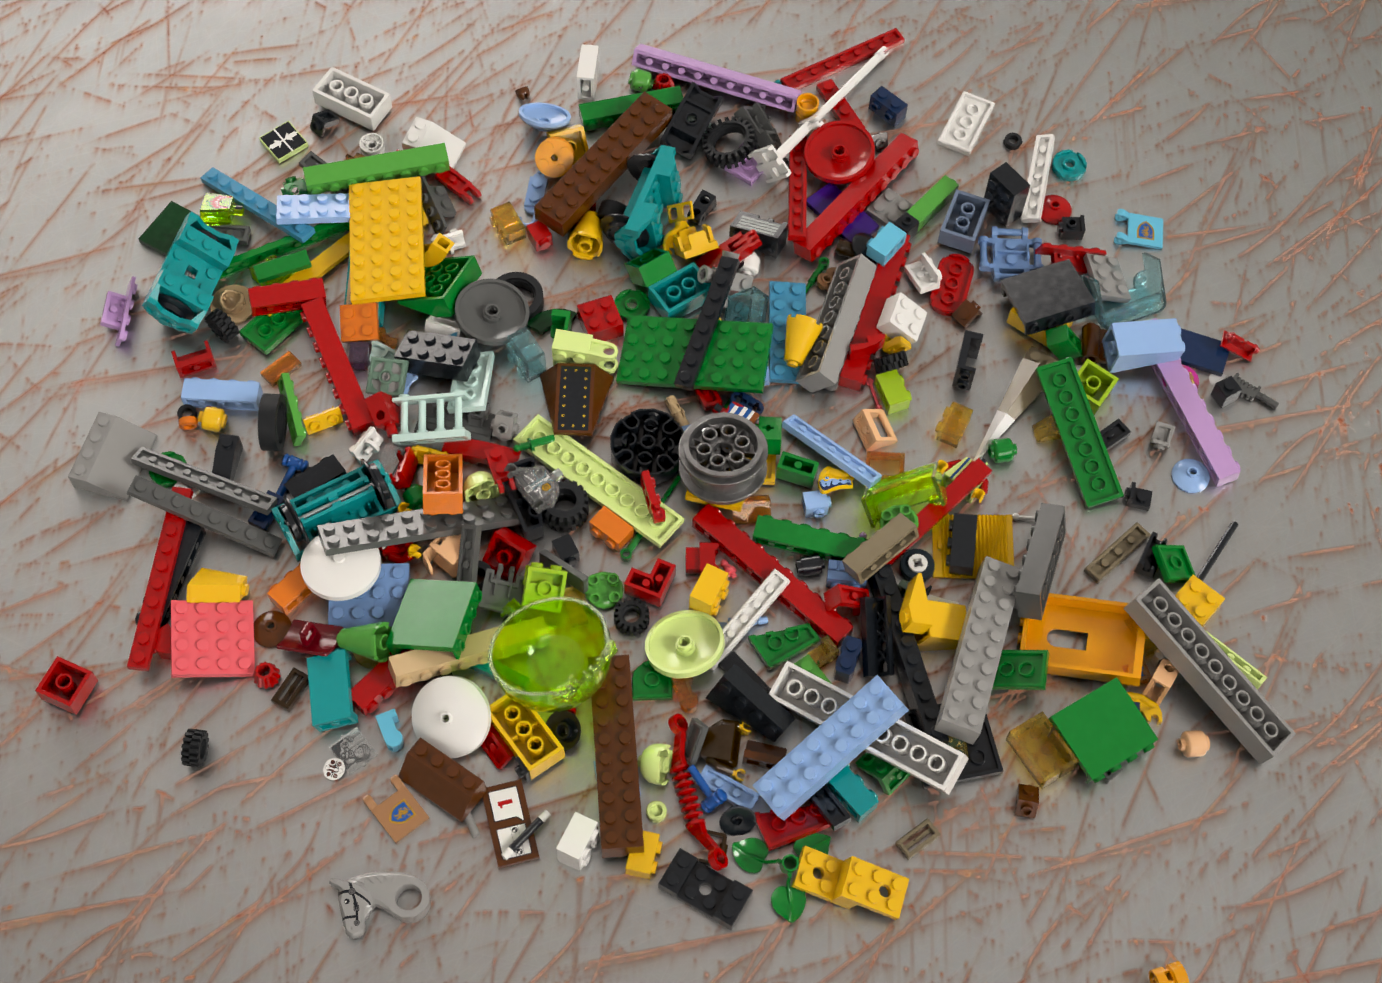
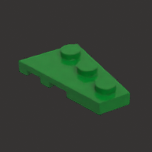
(782, 645)

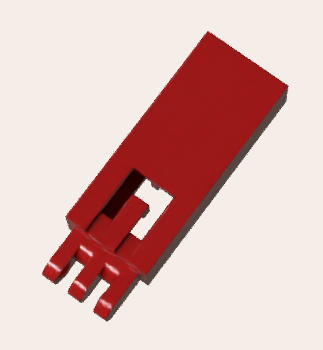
(748, 241)

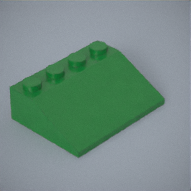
(444, 285)

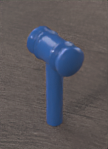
(293, 464)
(714, 798)

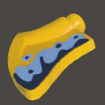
(834, 479)

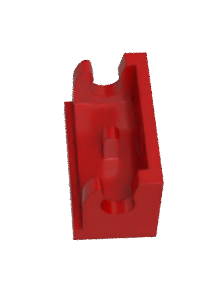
(405, 470)

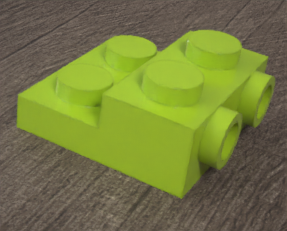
(543, 582)

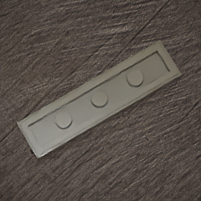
(1117, 552)

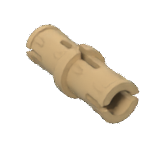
(676, 411)

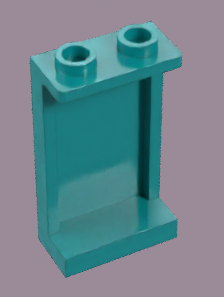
(331, 690)

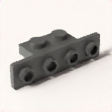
(436, 205)

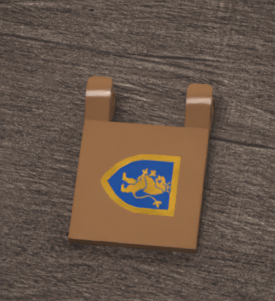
(399, 812)

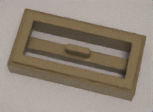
(904, 849)

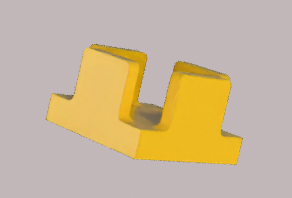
(692, 243)

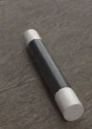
(525, 834)

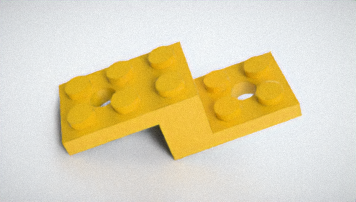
(850, 882)

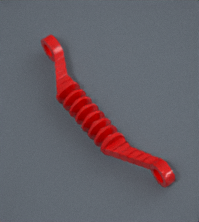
(679, 768)

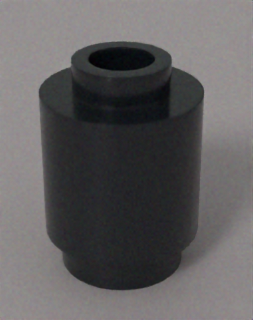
(809, 565)

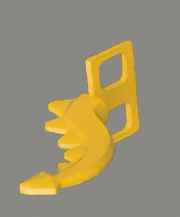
(680, 223)

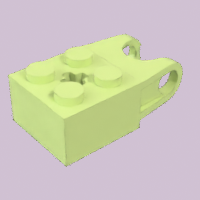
(582, 349)

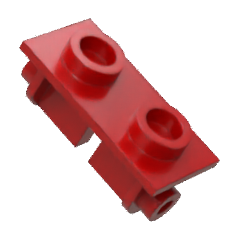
(1238, 346)

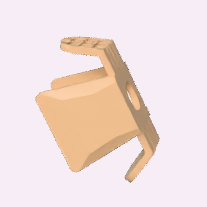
(443, 555)

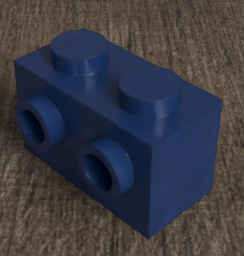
(888, 106)

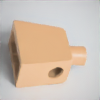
(1165, 676)

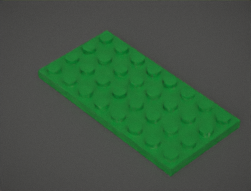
(733, 362)

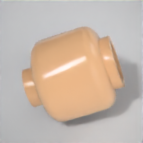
(1193, 743)

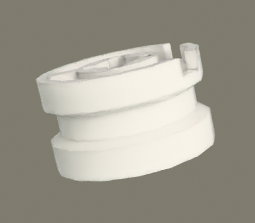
(371, 144)

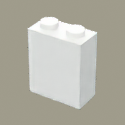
(588, 72)

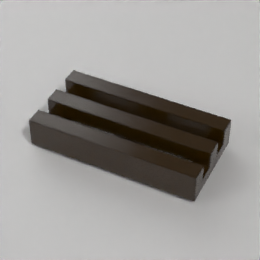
(297, 693)

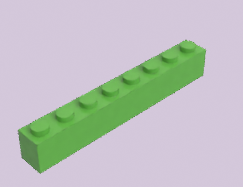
(376, 168)

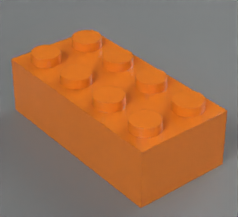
(443, 484)

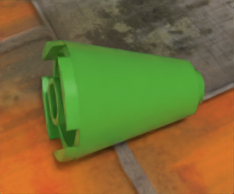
(366, 640)

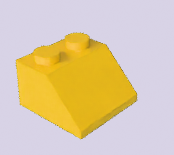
(575, 136)

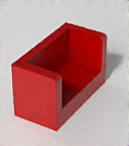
(194, 362)
(845, 596)

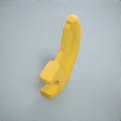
(1147, 707)

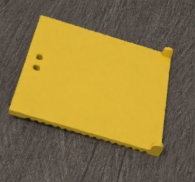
(993, 540)

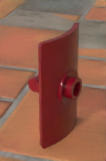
(310, 638)

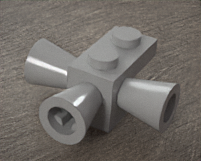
(740, 283)

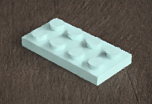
(476, 386)

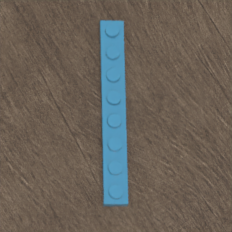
(254, 203)

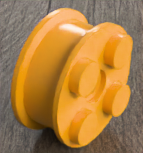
(550, 166)

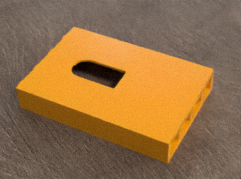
(1108, 640)

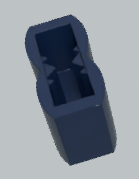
(847, 659)

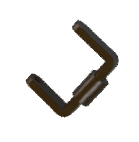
(723, 845)

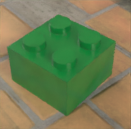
(650, 267)

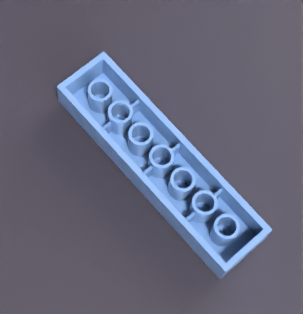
(830, 748)

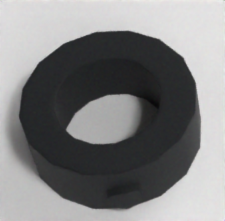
(1011, 146)
(187, 407)

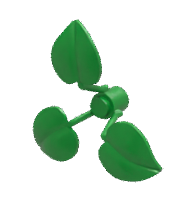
(751, 855)

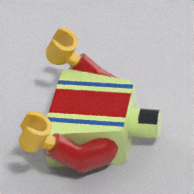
(955, 468)

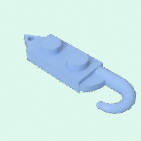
(535, 192)

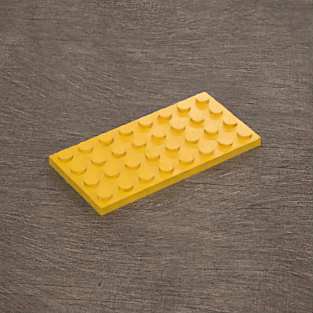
(386, 240)

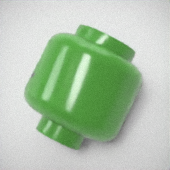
(640, 80)

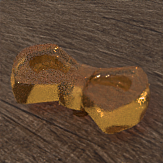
(386, 339)

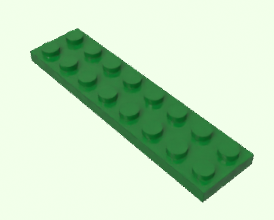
(1079, 432)

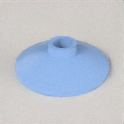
(1185, 480)

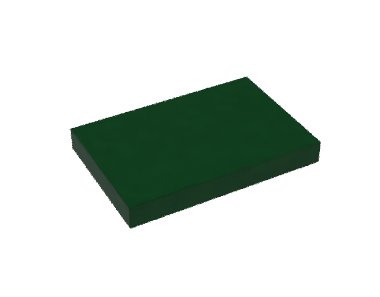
(164, 228)

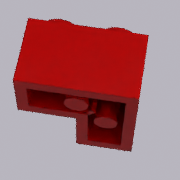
(653, 586)

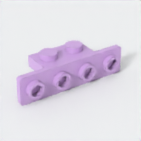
(116, 311)

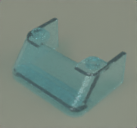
(1146, 297)

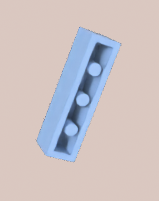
(222, 393)

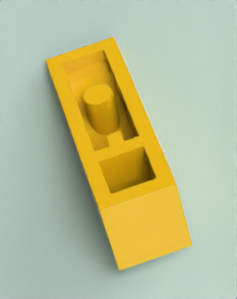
(915, 610)

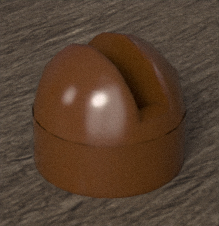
(523, 93)

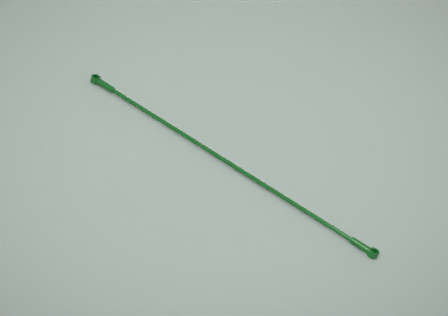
(637, 538)

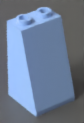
(1142, 344)

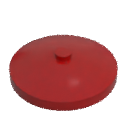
(839, 152)

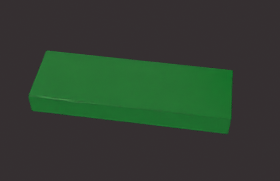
(282, 266)

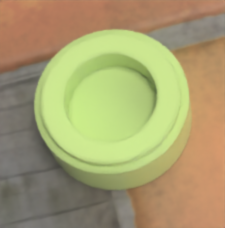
(656, 811)

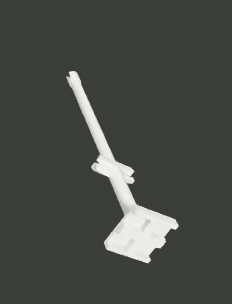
(771, 160)

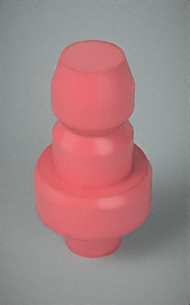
(728, 568)

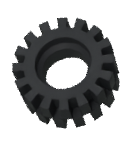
(222, 325)
(890, 362)
(633, 627)
(194, 747)

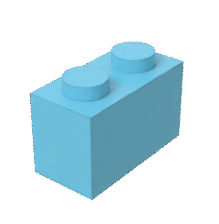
(886, 243)

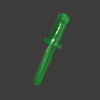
(533, 443)

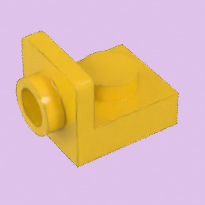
(896, 344)

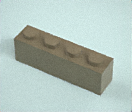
(880, 548)

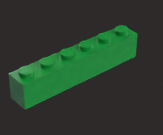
(607, 111)
(803, 538)

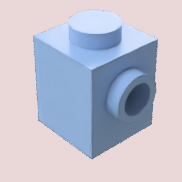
(815, 504)

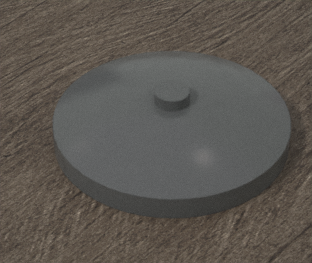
(491, 311)

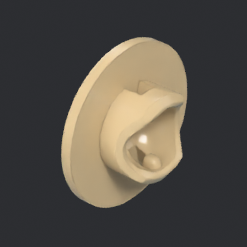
(234, 302)

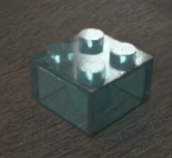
(526, 354)

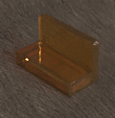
(752, 508)

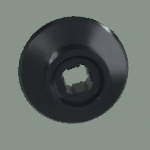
(740, 826)

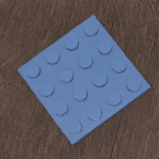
(377, 603)

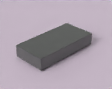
(694, 740)

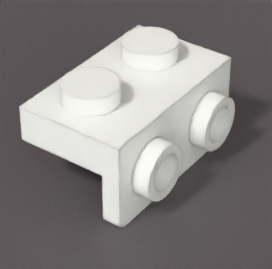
(924, 274)

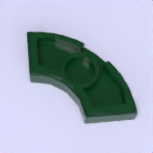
(542, 322)

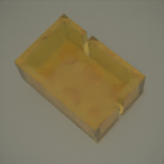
(1042, 756)

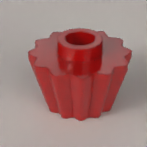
(662, 81)
(268, 680)

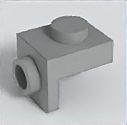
(1162, 435)

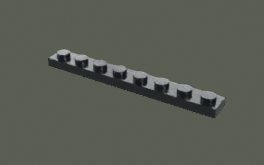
(706, 323)

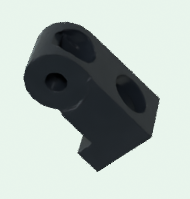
(702, 207)

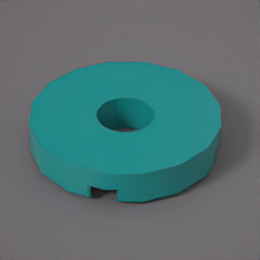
(1069, 173)

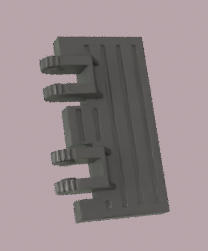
(474, 423)
(498, 592)

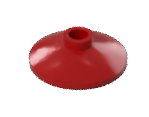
(1052, 214)

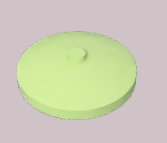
(684, 644)

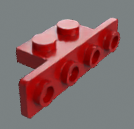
(1064, 252)

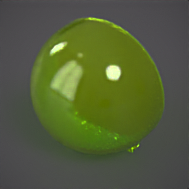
(552, 654)

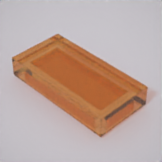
(285, 364)

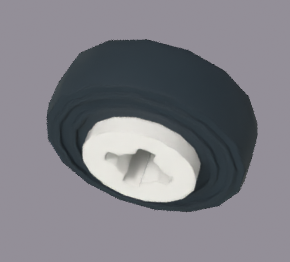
(925, 564)

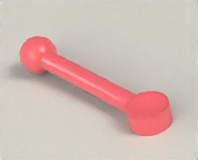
(870, 383)

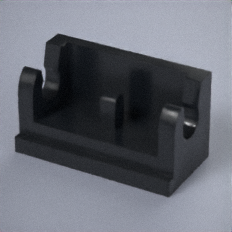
(1147, 563)

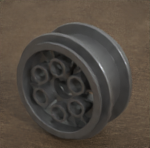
(715, 481)

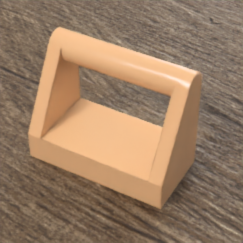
(868, 431)

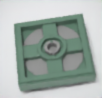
(387, 376)

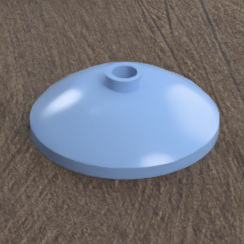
(544, 116)

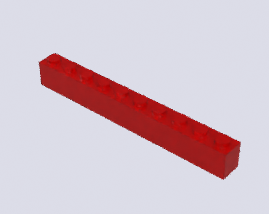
(856, 197)
(882, 287)
(758, 565)

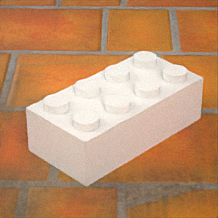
(352, 98)

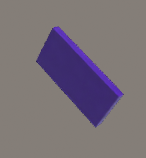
(825, 196)

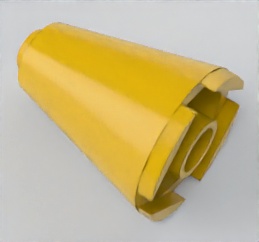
(586, 237)
(800, 338)

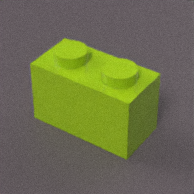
(892, 391)

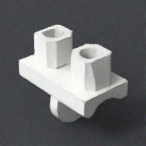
(455, 236)
(367, 445)

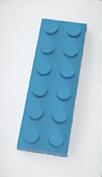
(784, 299)

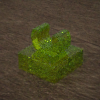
(511, 607)

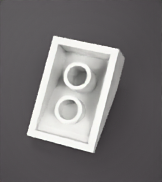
(428, 133)

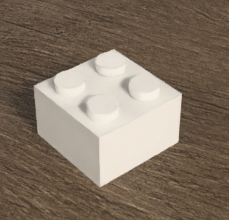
(901, 318)
(578, 841)

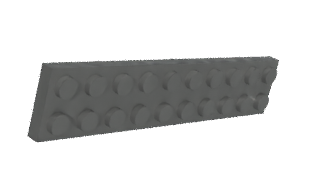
(413, 526)

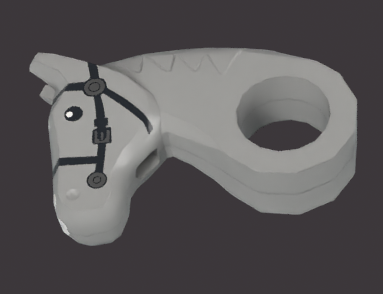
(378, 889)

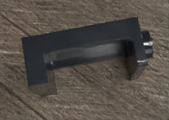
(969, 348)

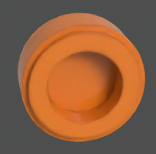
(188, 422)

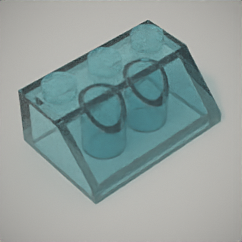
(747, 306)

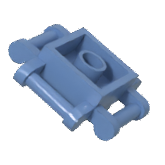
(1007, 255)

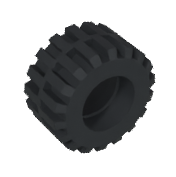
(571, 518)

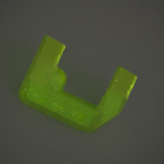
(908, 488)

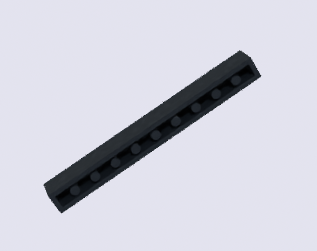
(908, 658)

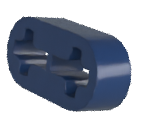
(747, 401)

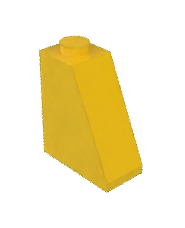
(216, 587)

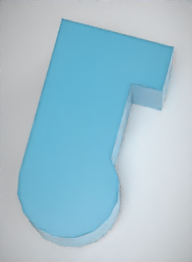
(392, 737)

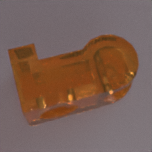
(686, 697)

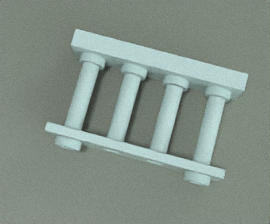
(440, 434)

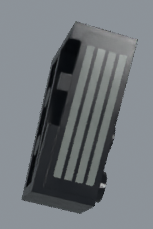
(770, 233)

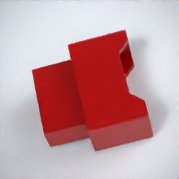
(699, 556)

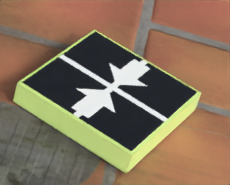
(283, 142)

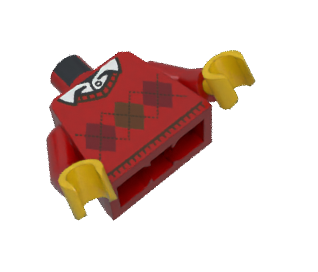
(402, 552)

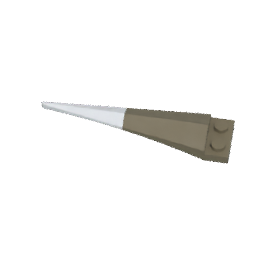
(1020, 394)

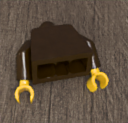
(722, 747)

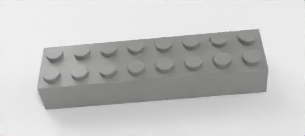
(839, 319)

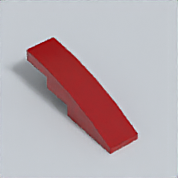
(473, 451)

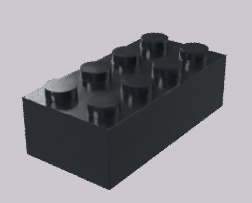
(438, 355)

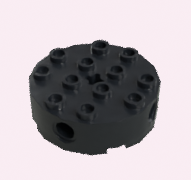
(646, 442)

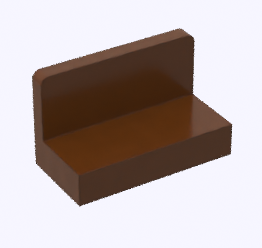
(762, 754)

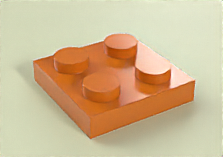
(359, 322)

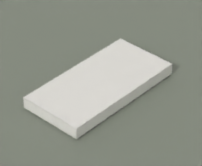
(966, 123)

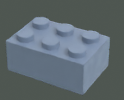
(963, 221)

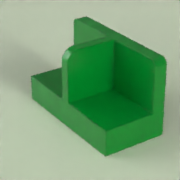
(560, 320)

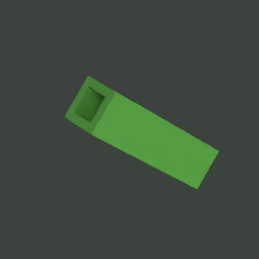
(933, 201)

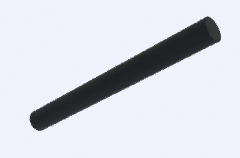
(1217, 550)

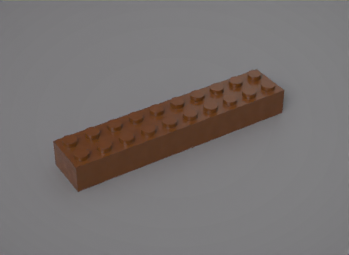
(602, 164)
(617, 763)

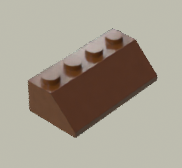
(442, 780)

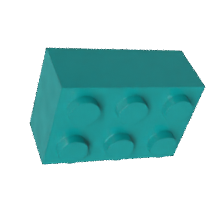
(678, 293)

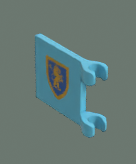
(1141, 230)

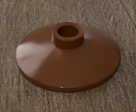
(271, 637)

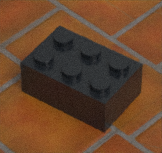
(1006, 193)

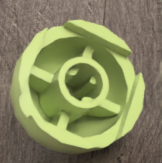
(479, 486)
(656, 763)

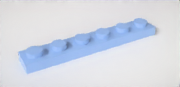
(831, 451)

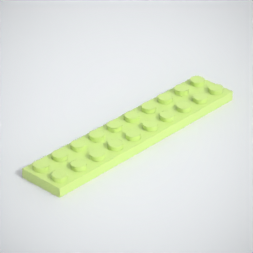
(600, 481)

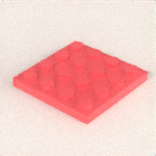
(212, 639)

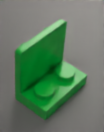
(887, 774)

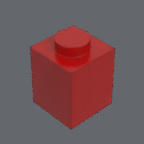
(539, 235)

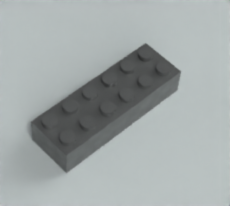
(1040, 561)

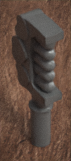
(1249, 392)

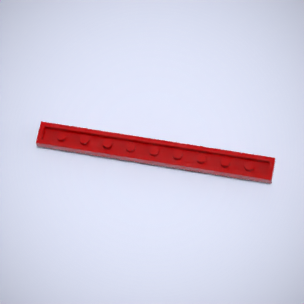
(157, 589)

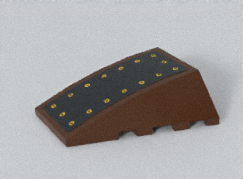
(575, 396)

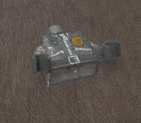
(536, 485)

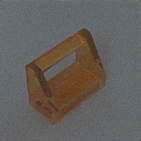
(886, 456)

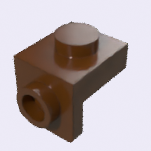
(967, 312)
(1027, 800)

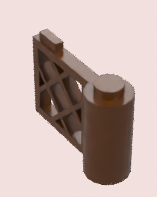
(1092, 343)

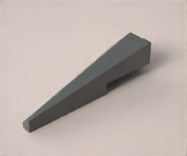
(761, 123)

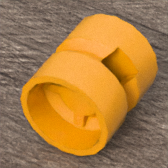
(806, 106)
(1172, 973)

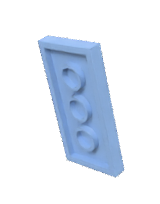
(312, 208)

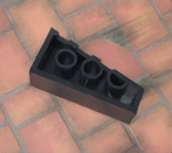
(529, 521)
(750, 703)

